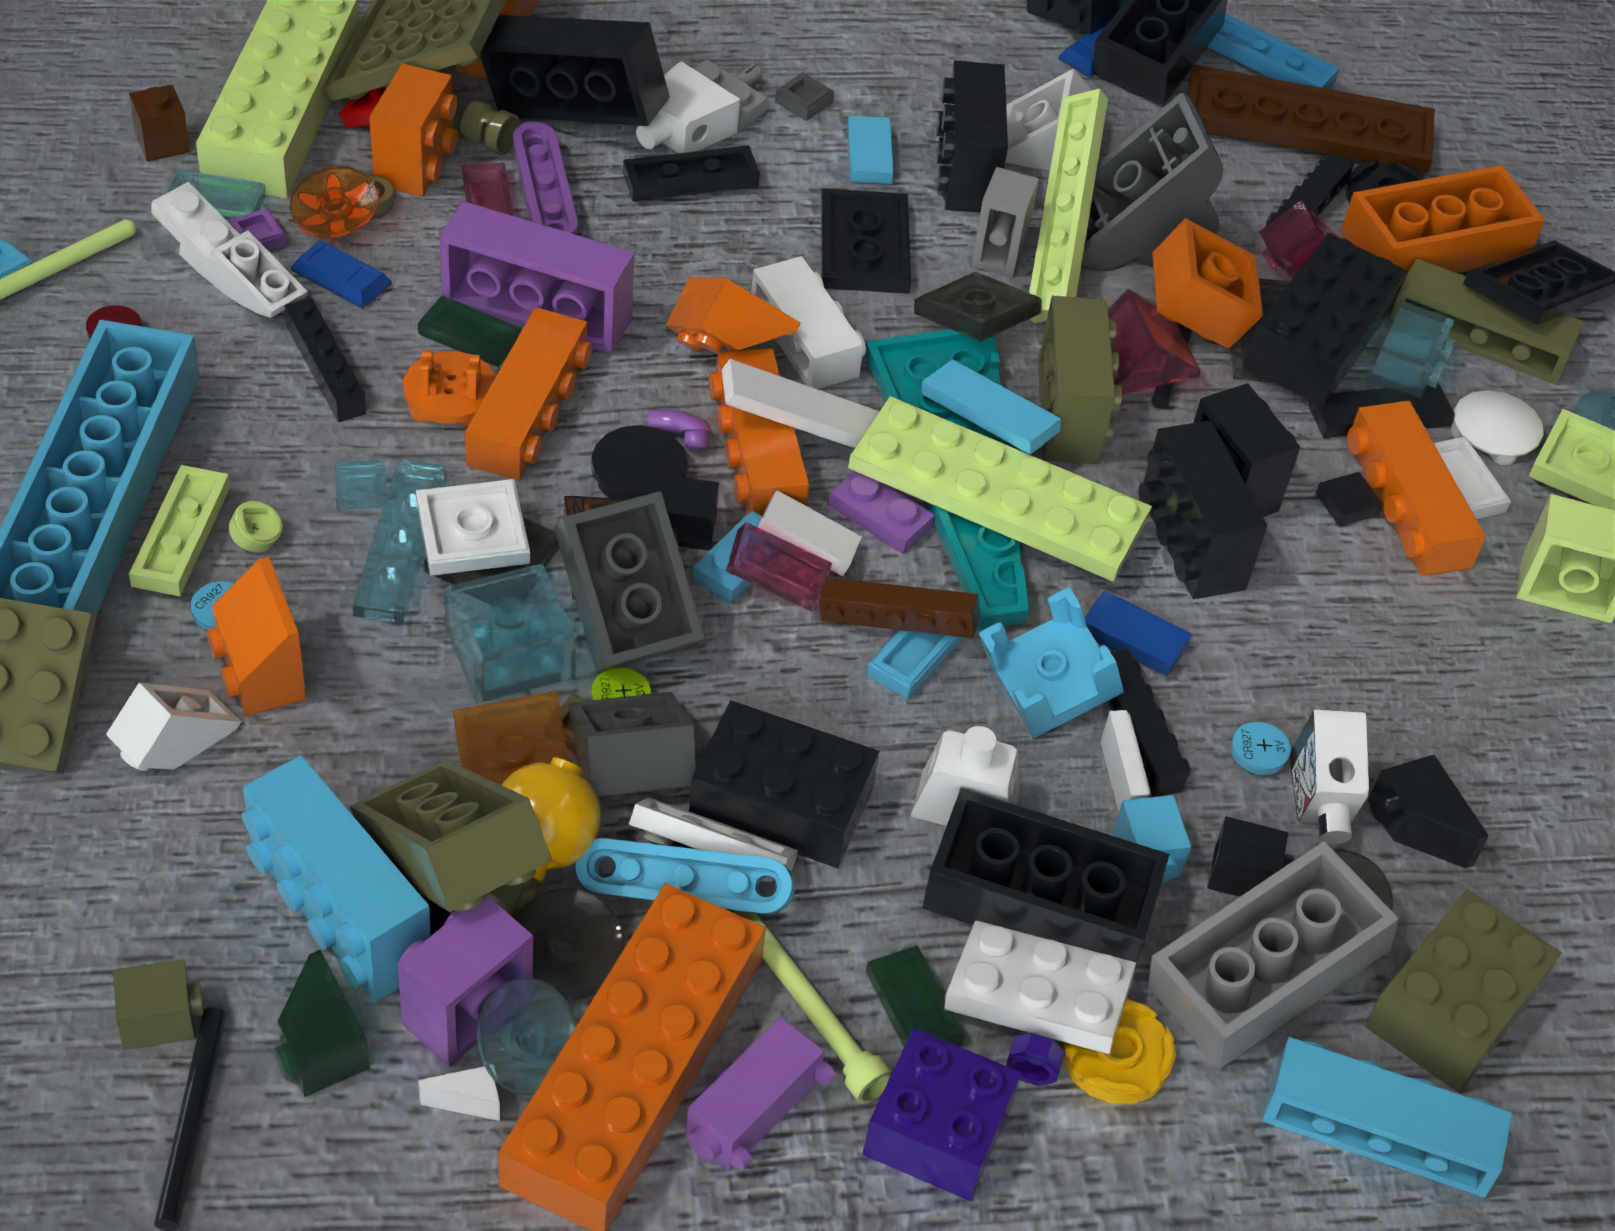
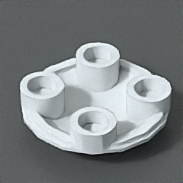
(1497, 425)

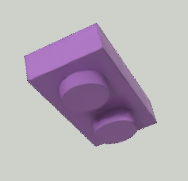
(881, 511)

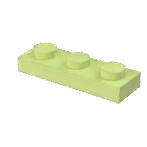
(179, 530)

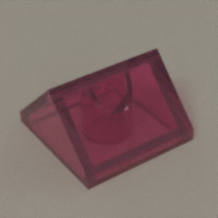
(1148, 346)

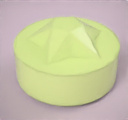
(255, 526)

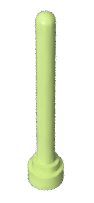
(66, 257)
(864, 1072)

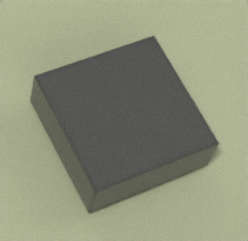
(804, 96)

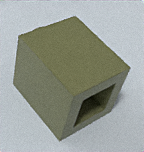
(156, 1004)

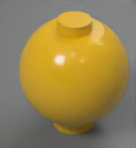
(564, 809)

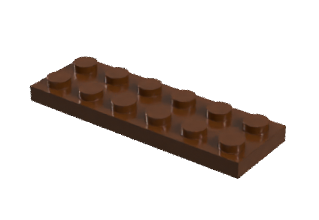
(1312, 118)

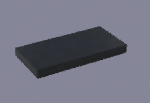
(1543, 281)

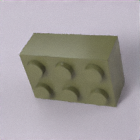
(1079, 378)
(1462, 990)

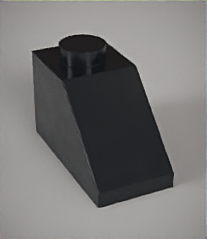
(1427, 812)

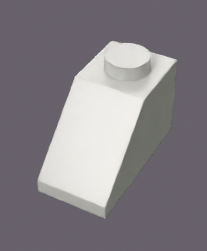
(169, 725)

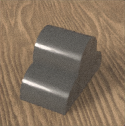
(1151, 187)

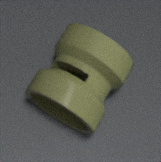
(488, 126)

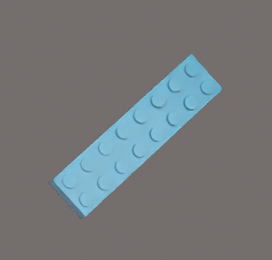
(96, 466)

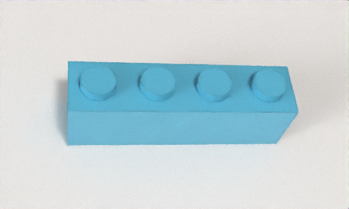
(1388, 1117)

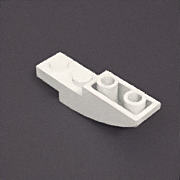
(223, 256)

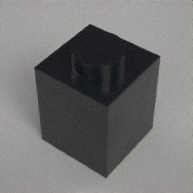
(691, 509)
(1246, 856)

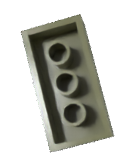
(455, 834)

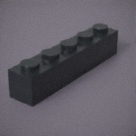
(1320, 186)
(325, 360)
(1158, 747)

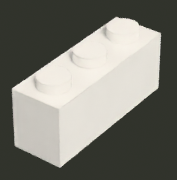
(825, 345)

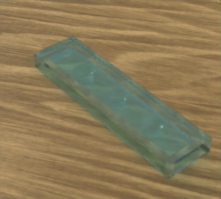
(396, 545)

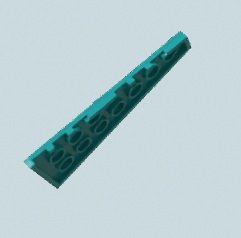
(980, 557)

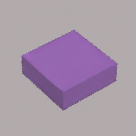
(262, 227)

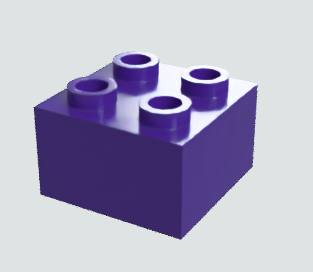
(941, 1114)

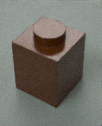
(159, 122)

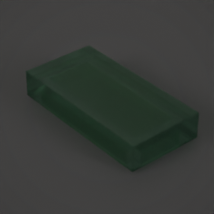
(469, 330)
(912, 996)

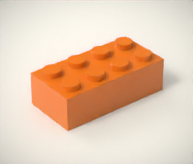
(1445, 220)

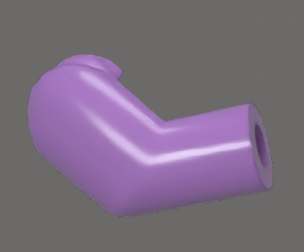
(681, 422)

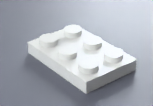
(1040, 986)

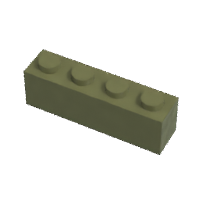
(1489, 327)

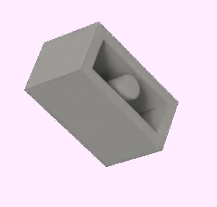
(1004, 221)

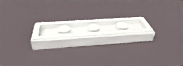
(795, 404)

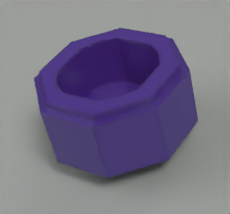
(1036, 1057)

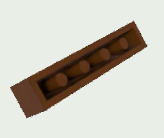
(899, 607)

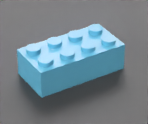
(333, 875)

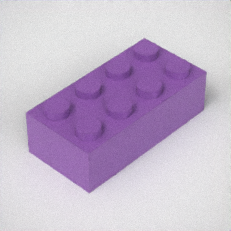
(518, 265)

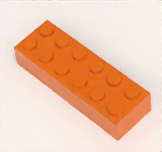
(631, 1059)

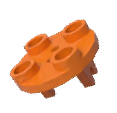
(446, 386)

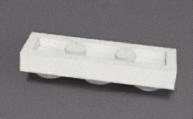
(668, 823)

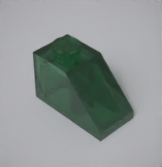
(319, 1031)

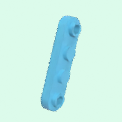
(713, 876)

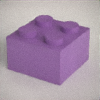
(455, 973)

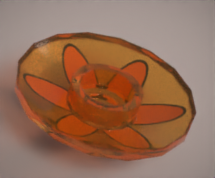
(334, 202)

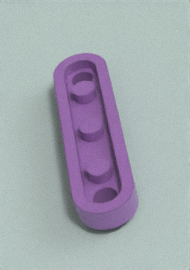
(544, 177)

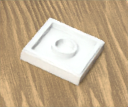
(472, 527)

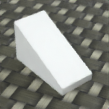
(463, 1092)

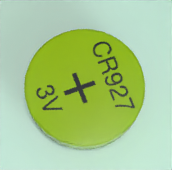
(619, 683)

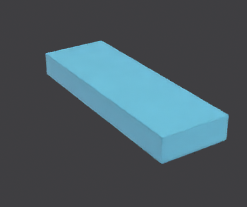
(991, 406)

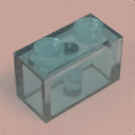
(1414, 351)

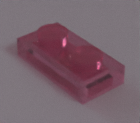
(778, 566)

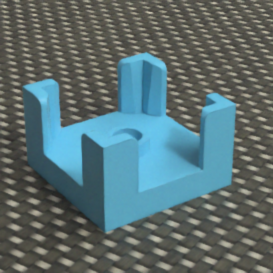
(1054, 667)

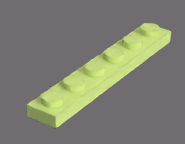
(1068, 198)

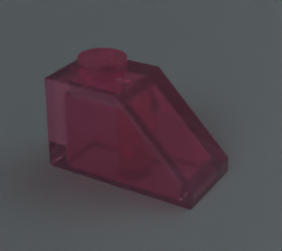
(1293, 238)

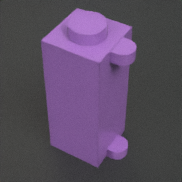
(755, 1095)

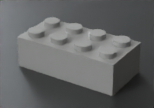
(1272, 953)

